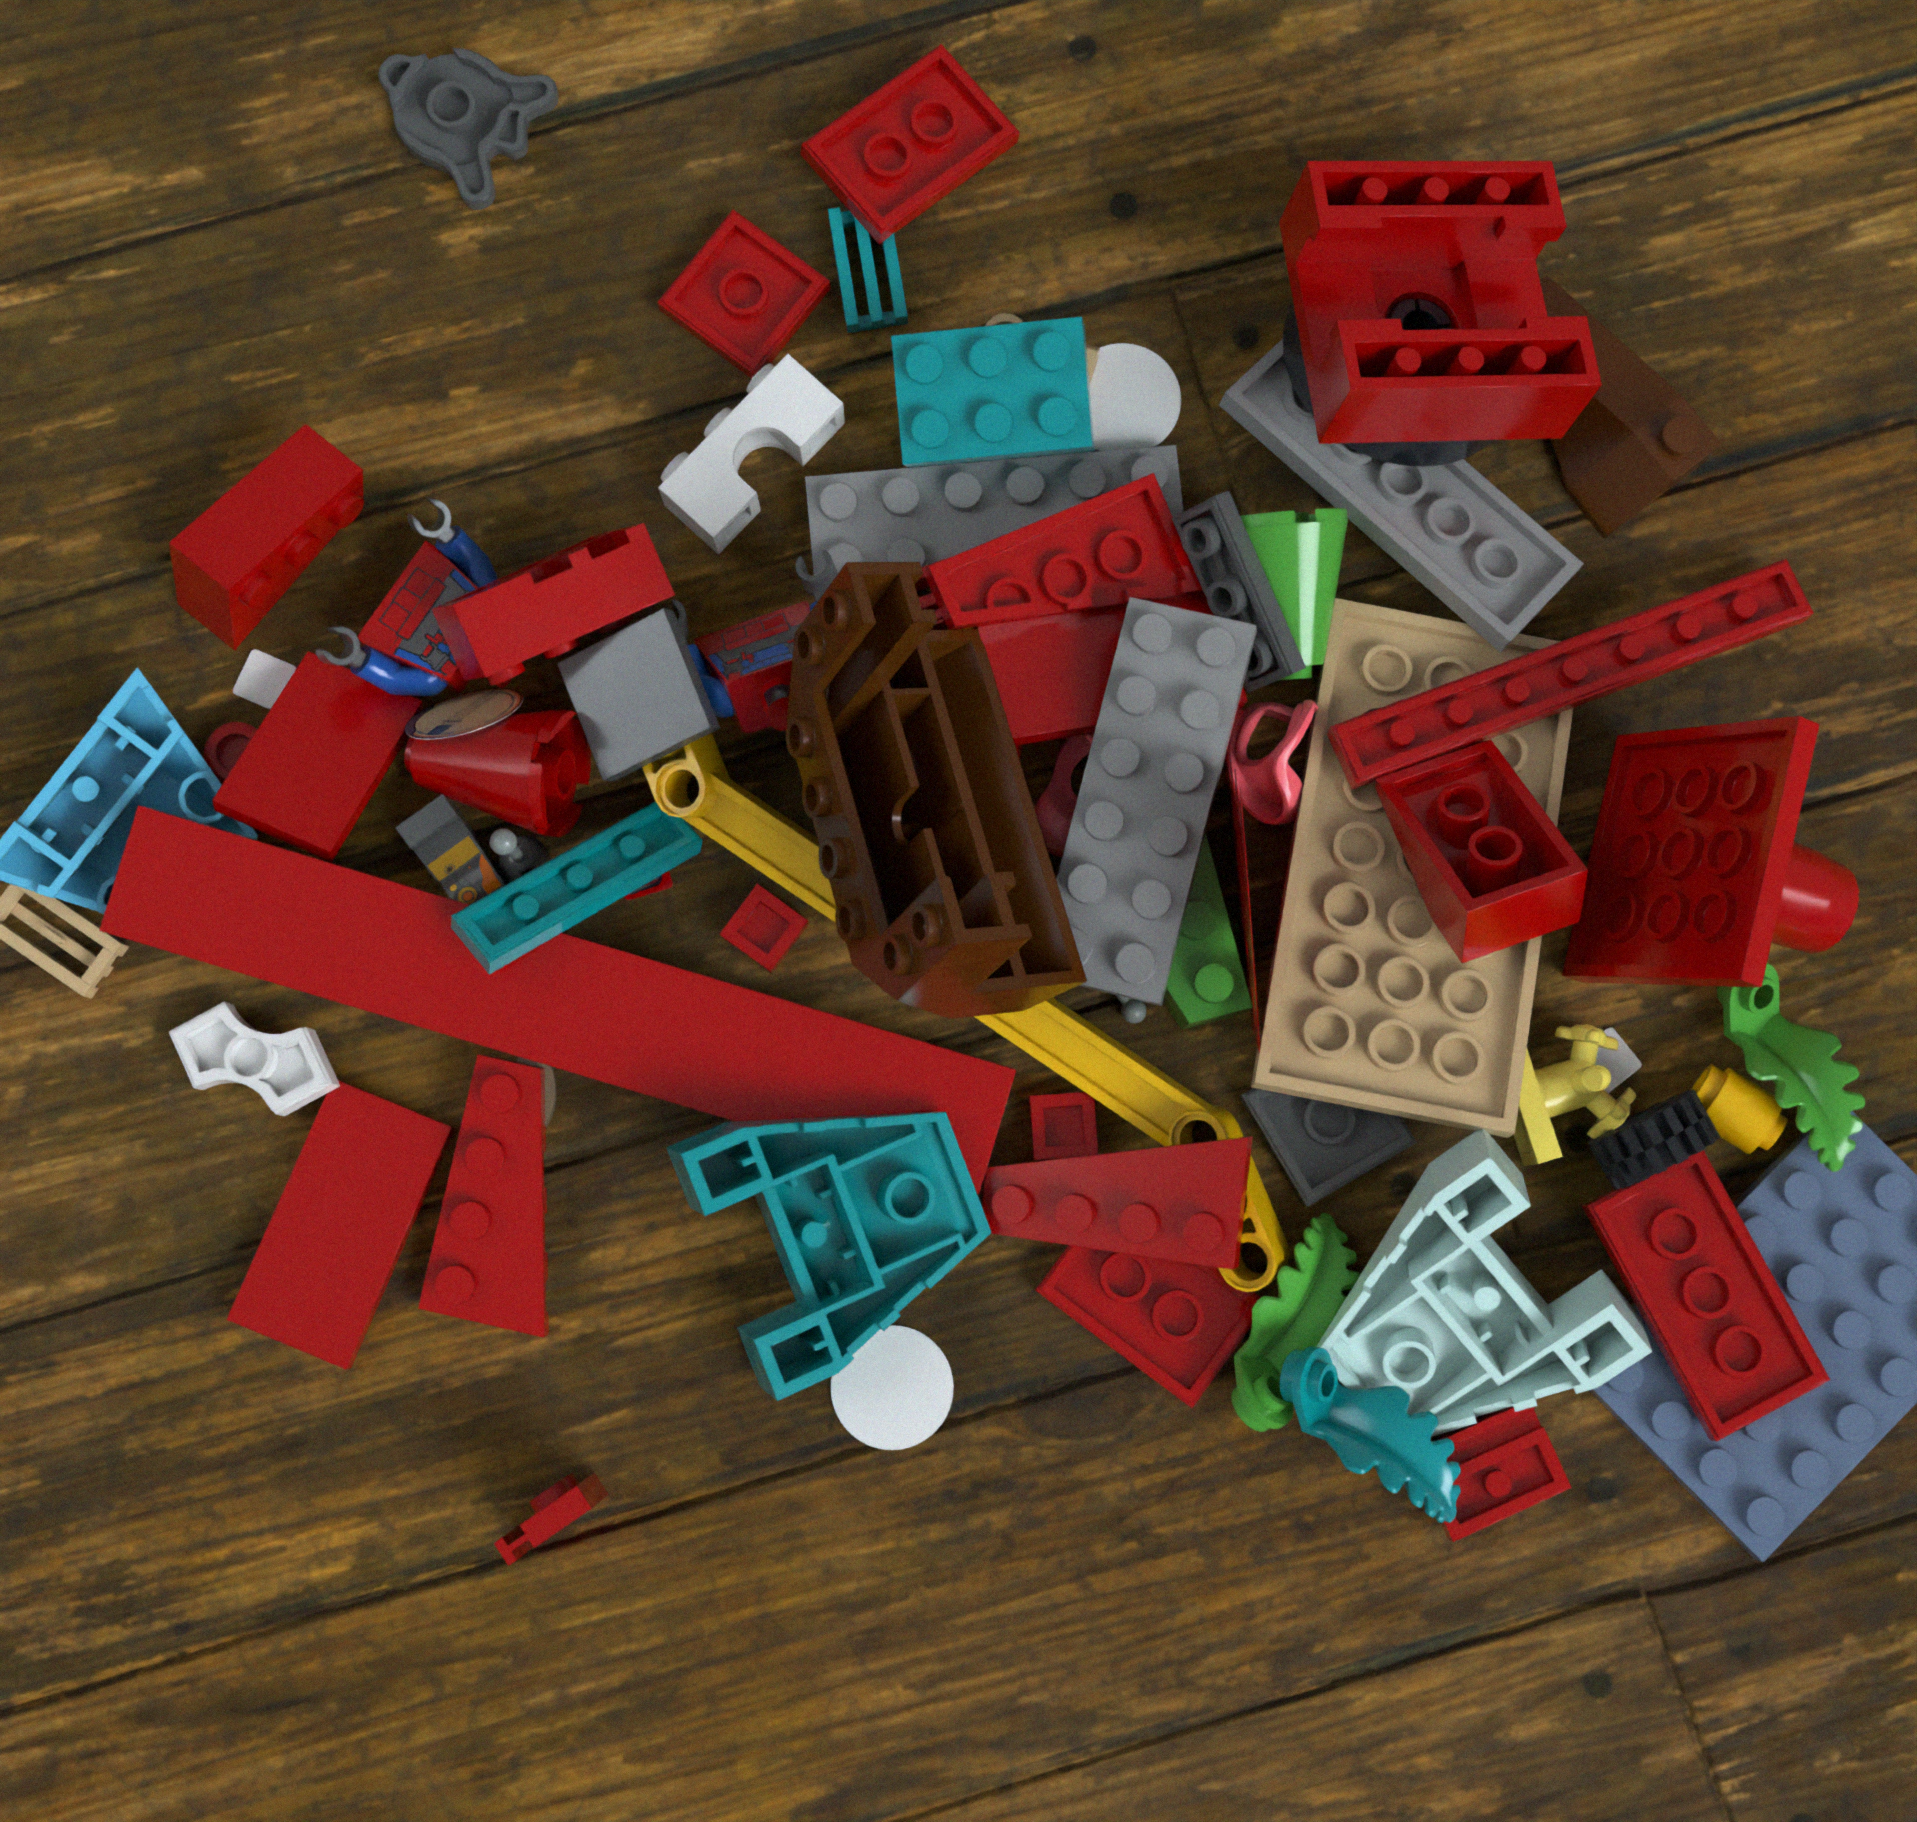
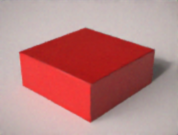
(764, 928)
(1063, 1125)

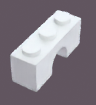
(782, 411)

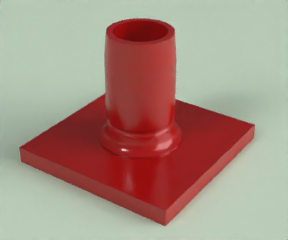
(1702, 860)

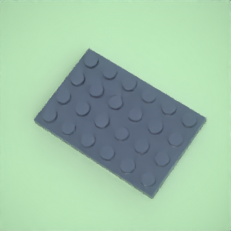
(1849, 1273)

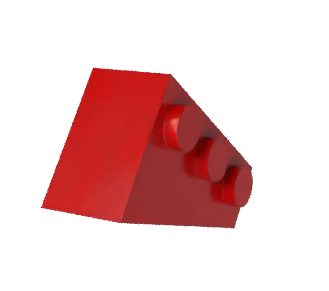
(264, 534)
(553, 603)

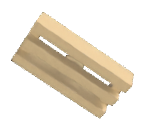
(98, 965)

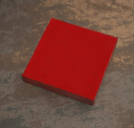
(744, 294)

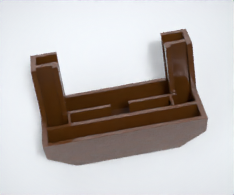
(922, 804)

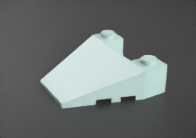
(1459, 1319)

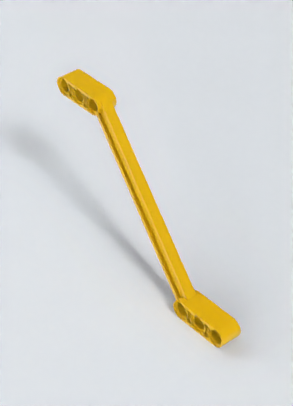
(1044, 1031)

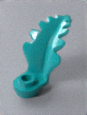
(1373, 1431)

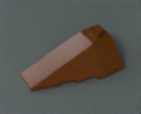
(1632, 434)

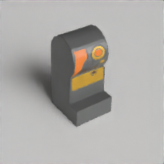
(452, 851)

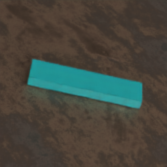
(574, 886)

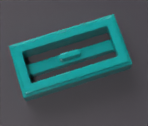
(875, 319)

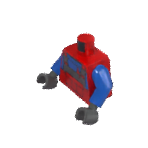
(402, 639)
(751, 662)

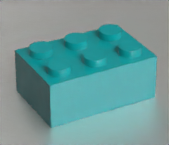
(993, 392)

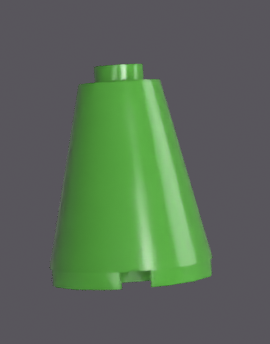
(1303, 569)

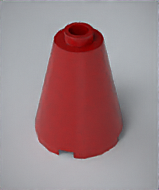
(511, 770)

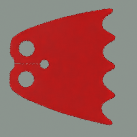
(1241, 873)

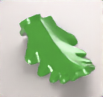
(1798, 1064)
(1292, 1321)

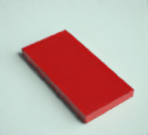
(1059, 667)
(341, 1224)
(1706, 1295)

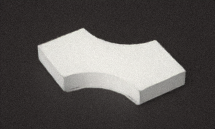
(281, 1067)

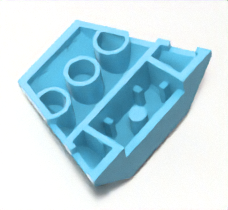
(81, 819)

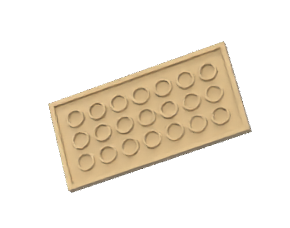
(1361, 981)

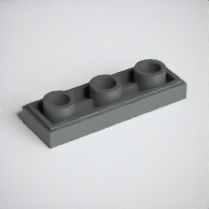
(1238, 585)

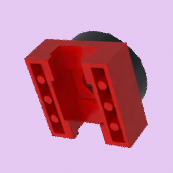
(1426, 308)

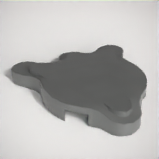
(463, 113)

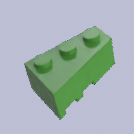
(1206, 967)

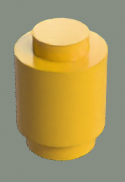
(1740, 1109)

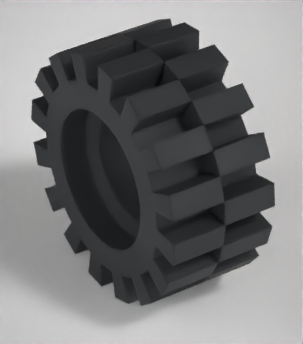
(1654, 1140)

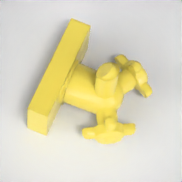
(1565, 1088)

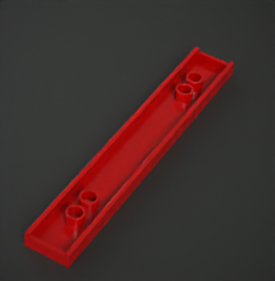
(557, 1005)

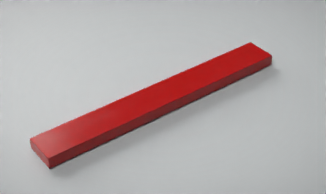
(1569, 673)

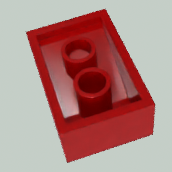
(1482, 851)

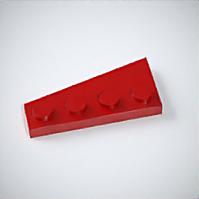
(1069, 562)
(1139, 1202)
(491, 1226)

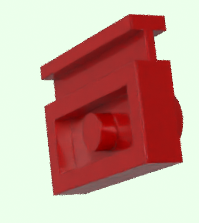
(1504, 1469)
(553, 1511)

